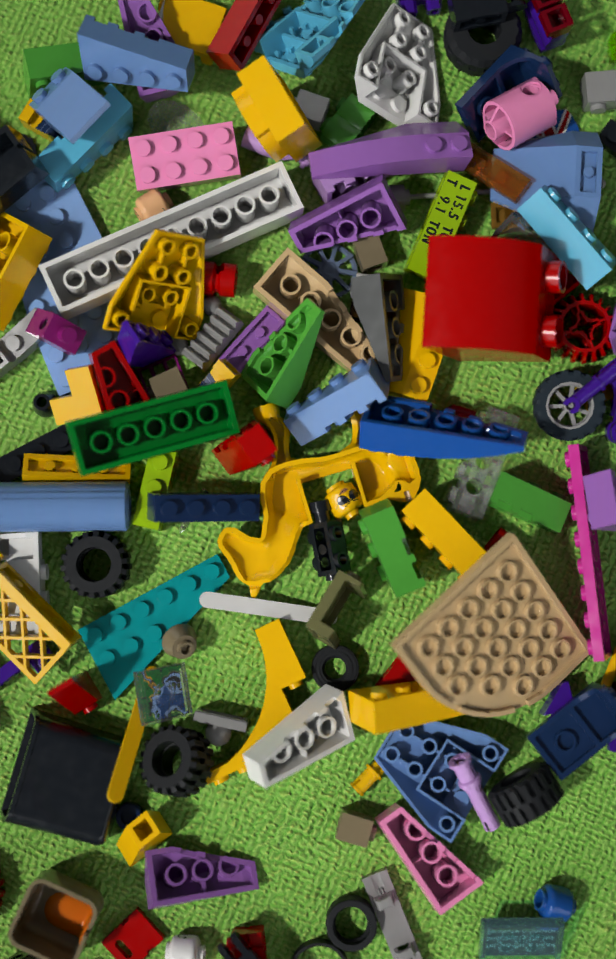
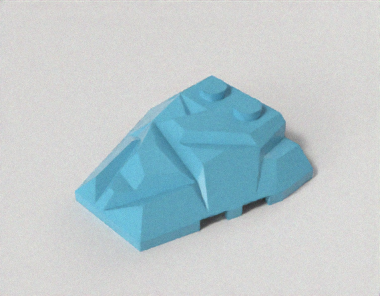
(306, 35)

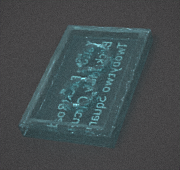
(521, 938)

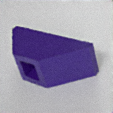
(143, 344)

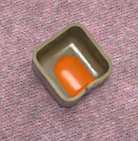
(55, 917)

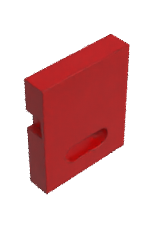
(136, 933)

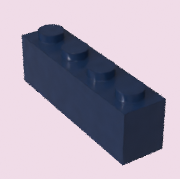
(202, 506)

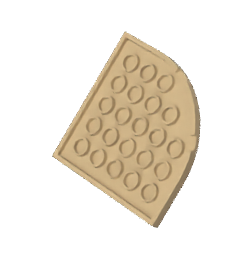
(493, 637)

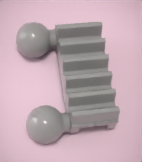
(213, 337)

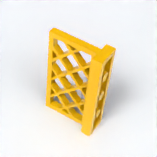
(40, 612)

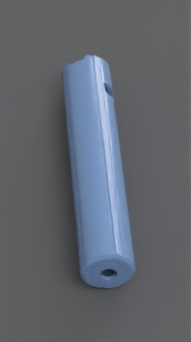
(65, 506)

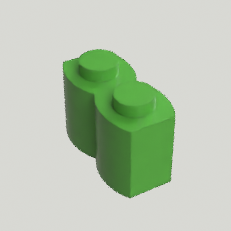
(348, 123)

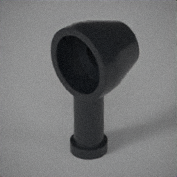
(45, 411)

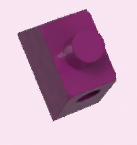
(57, 331)

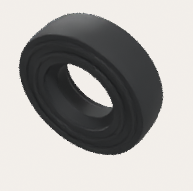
(343, 653)

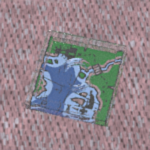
(162, 693)

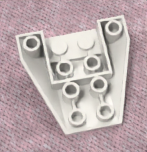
(399, 70)

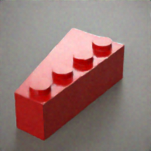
(115, 377)

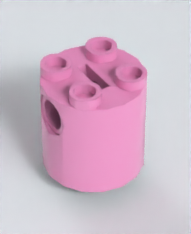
(520, 114)

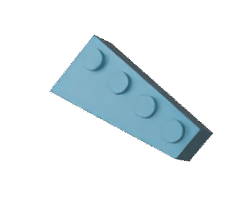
(68, 160)
(567, 236)

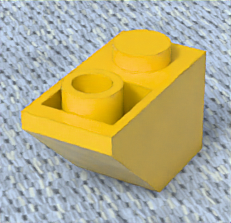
(142, 835)

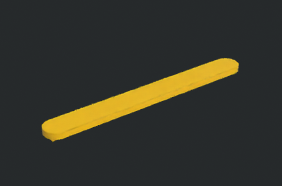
(126, 756)

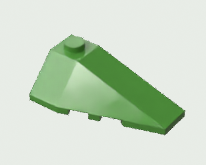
(282, 363)

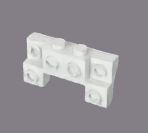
(24, 554)

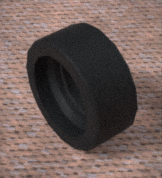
(345, 943)

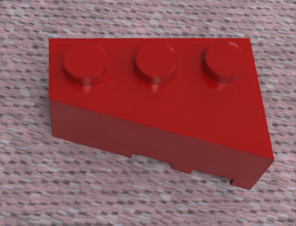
(245, 449)

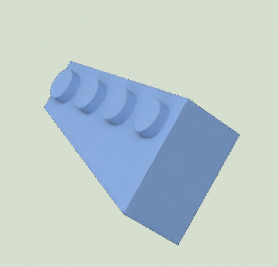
(133, 58)
(337, 401)

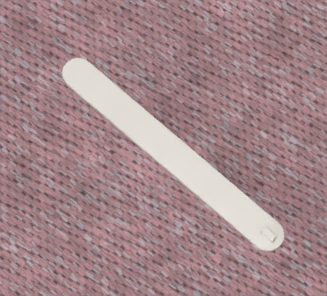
(256, 606)

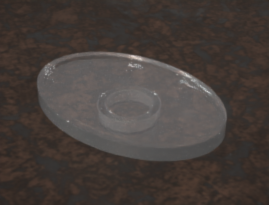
(170, 116)

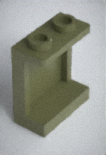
(331, 605)

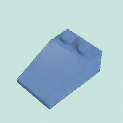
(68, 104)

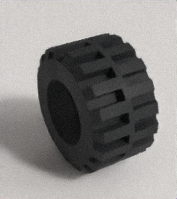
(74, 564)
(159, 761)
(526, 794)

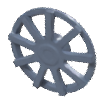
(330, 269)

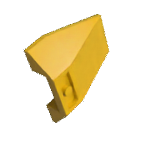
(163, 287)

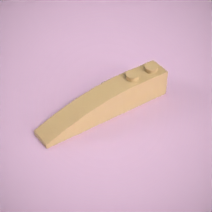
(290, 283)

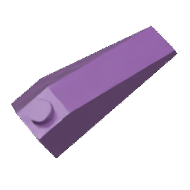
(143, 17)

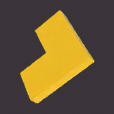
(84, 399)

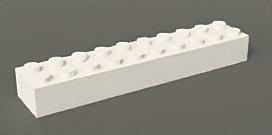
(222, 217)

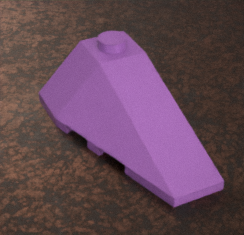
(188, 876)

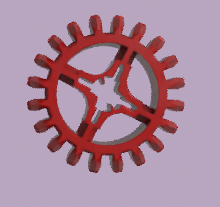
(585, 338)

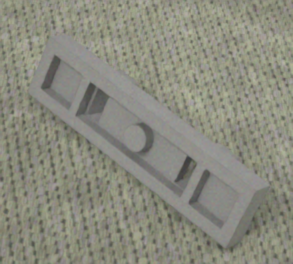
(390, 914)

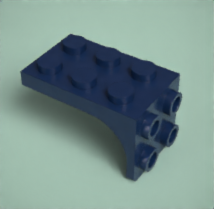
(508, 71)
(576, 729)

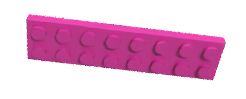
(590, 560)

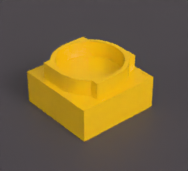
(274, 112)

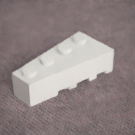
(301, 738)

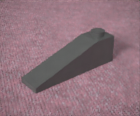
(378, 305)

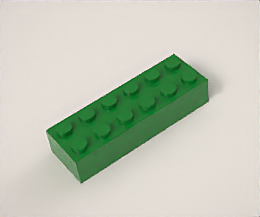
(152, 427)

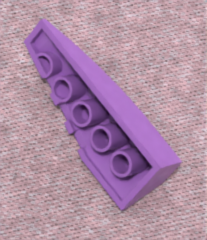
(396, 151)

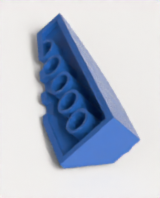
(418, 430)

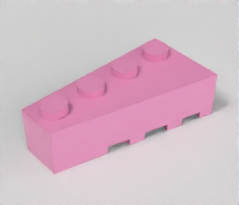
(430, 863)

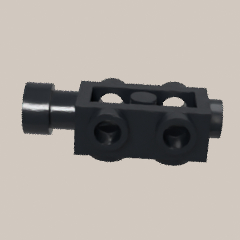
(330, 542)

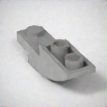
(17, 344)

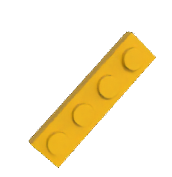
(64, 469)

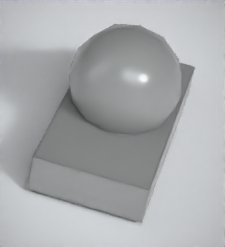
(219, 725)

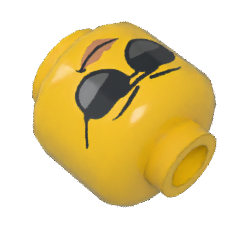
(344, 500)

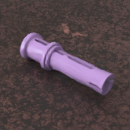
(470, 782)

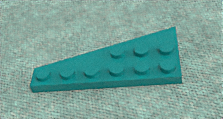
(133, 633)

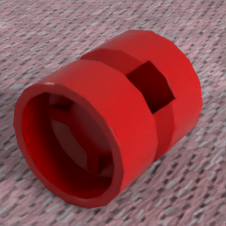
(220, 279)

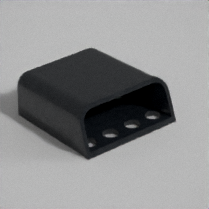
(63, 779)

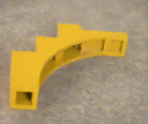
(282, 671)

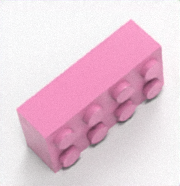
(185, 157)

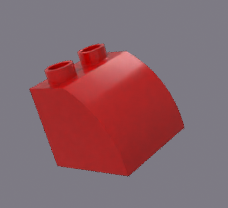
(492, 299)

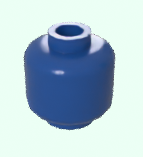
(555, 902)

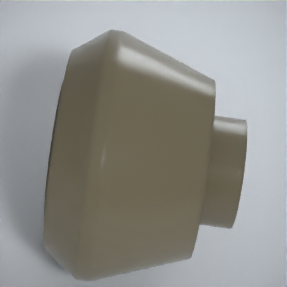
(180, 641)

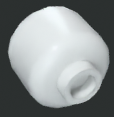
(185, 947)

